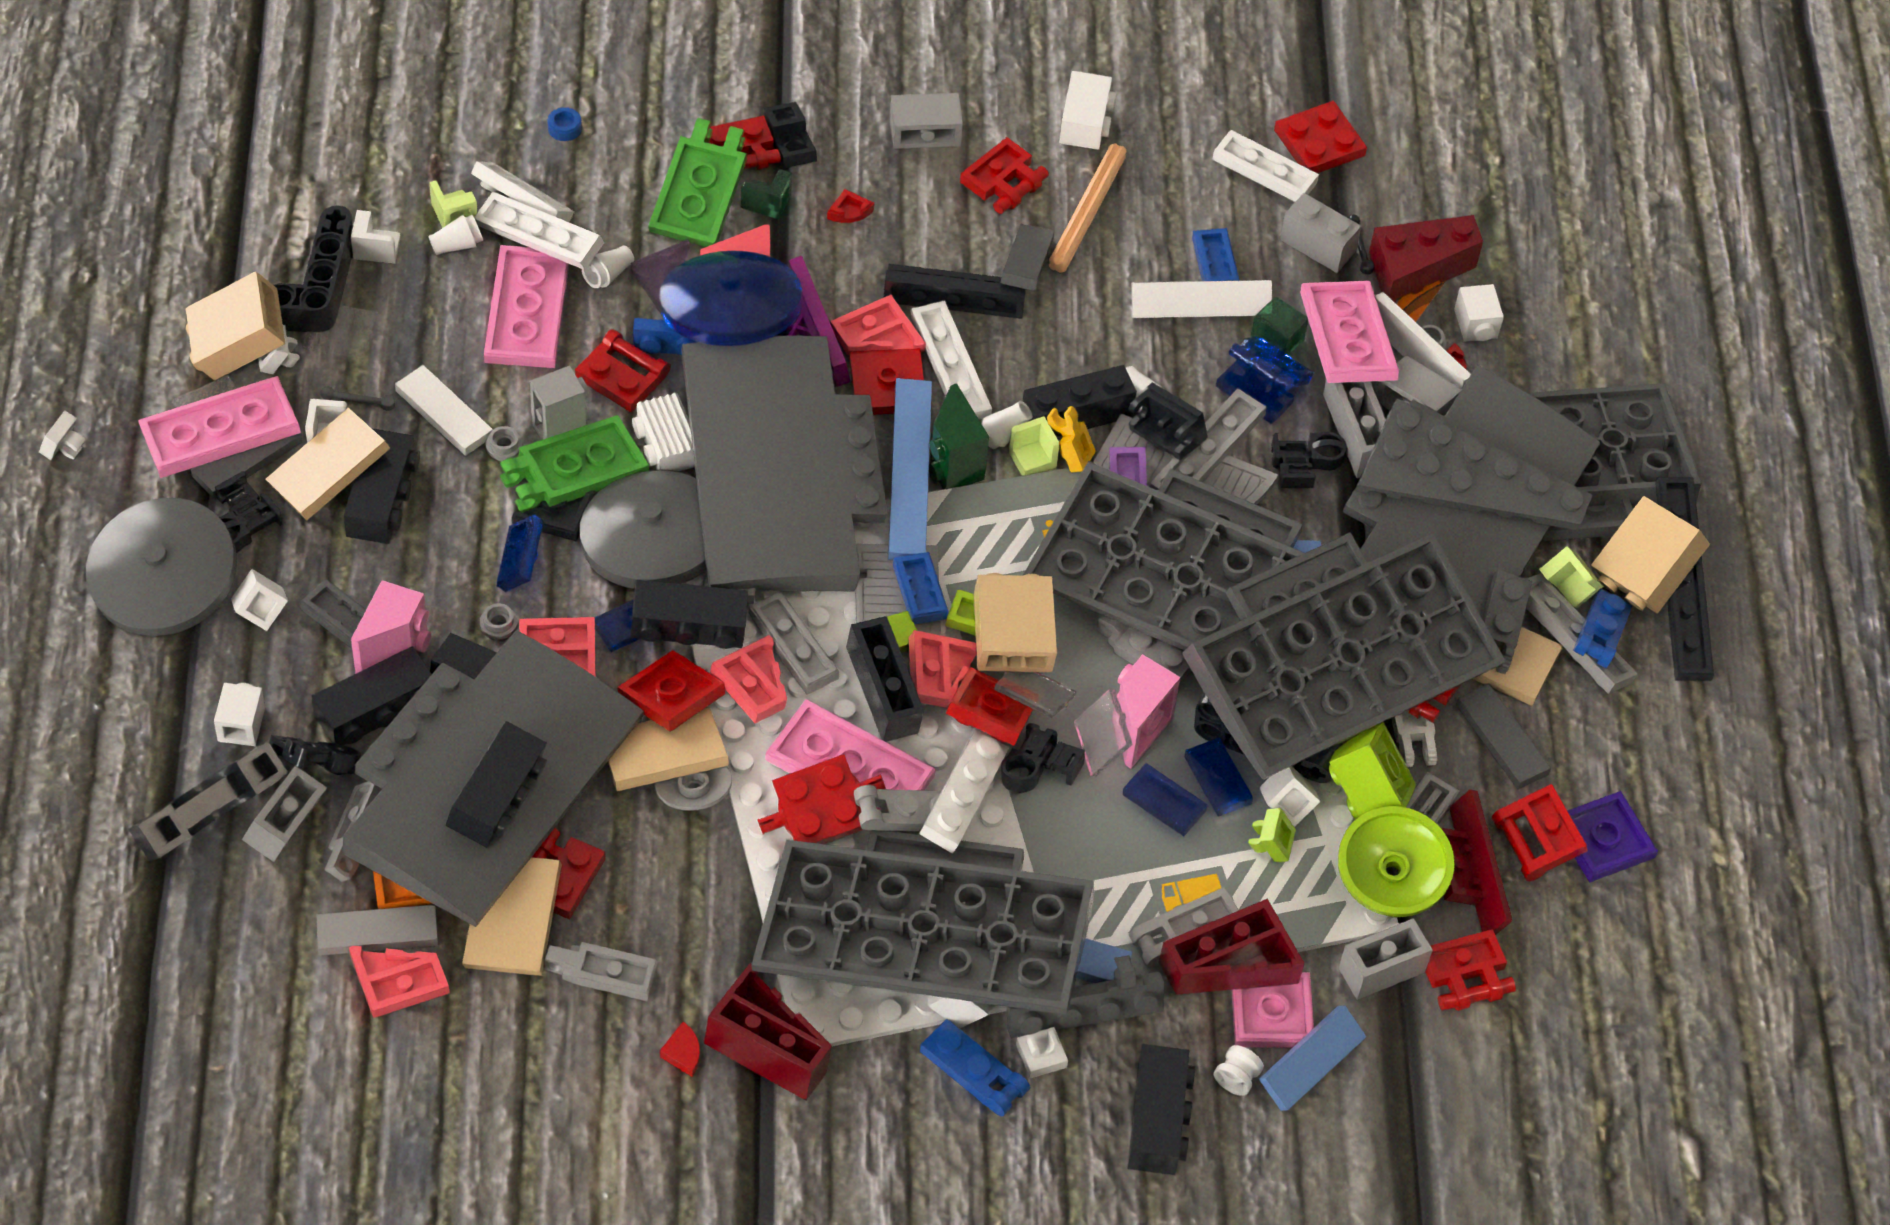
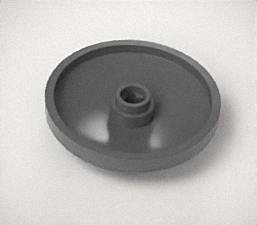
(645, 529)
(161, 566)

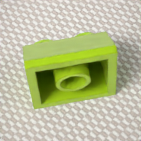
(1372, 772)

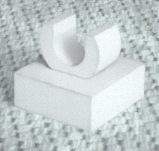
(281, 356)
(62, 438)
(1042, 1052)

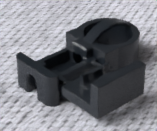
(1298, 457)
(245, 503)
(1038, 751)
(332, 756)

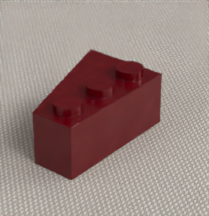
(1423, 252)
(1233, 953)
(767, 1036)

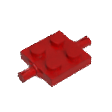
(818, 802)

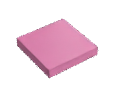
(1273, 1014)

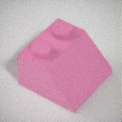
(390, 625)
(1149, 701)

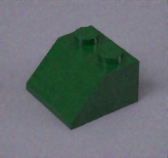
(958, 443)

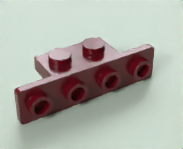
(1476, 871)

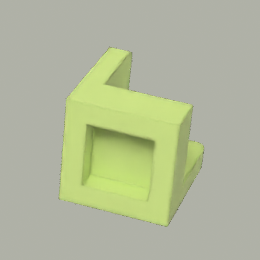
(451, 205)
(1034, 447)
(1571, 577)

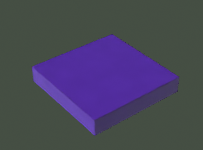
(1612, 837)

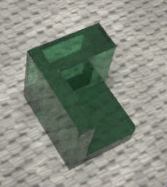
(765, 197)
(1280, 325)

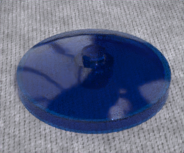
(730, 298)

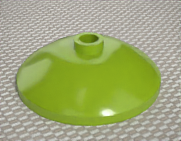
(1398, 840)

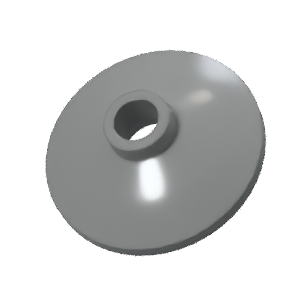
(695, 790)

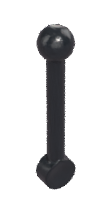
(1366, 266)

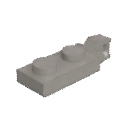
(1133, 643)
(339, 864)
(604, 969)

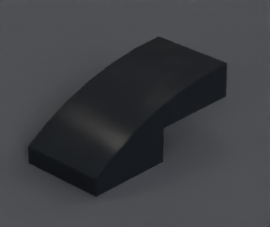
(790, 134)

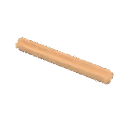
(1087, 208)

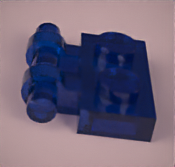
(1270, 363)

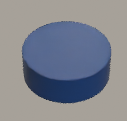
(564, 124)

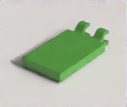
(699, 186)
(573, 464)

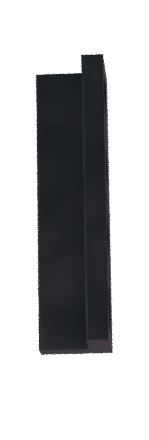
(958, 289)

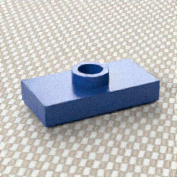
(1215, 255)
(920, 588)

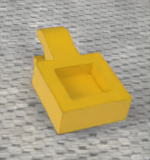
(1076, 442)

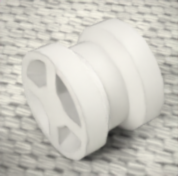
(1238, 1070)

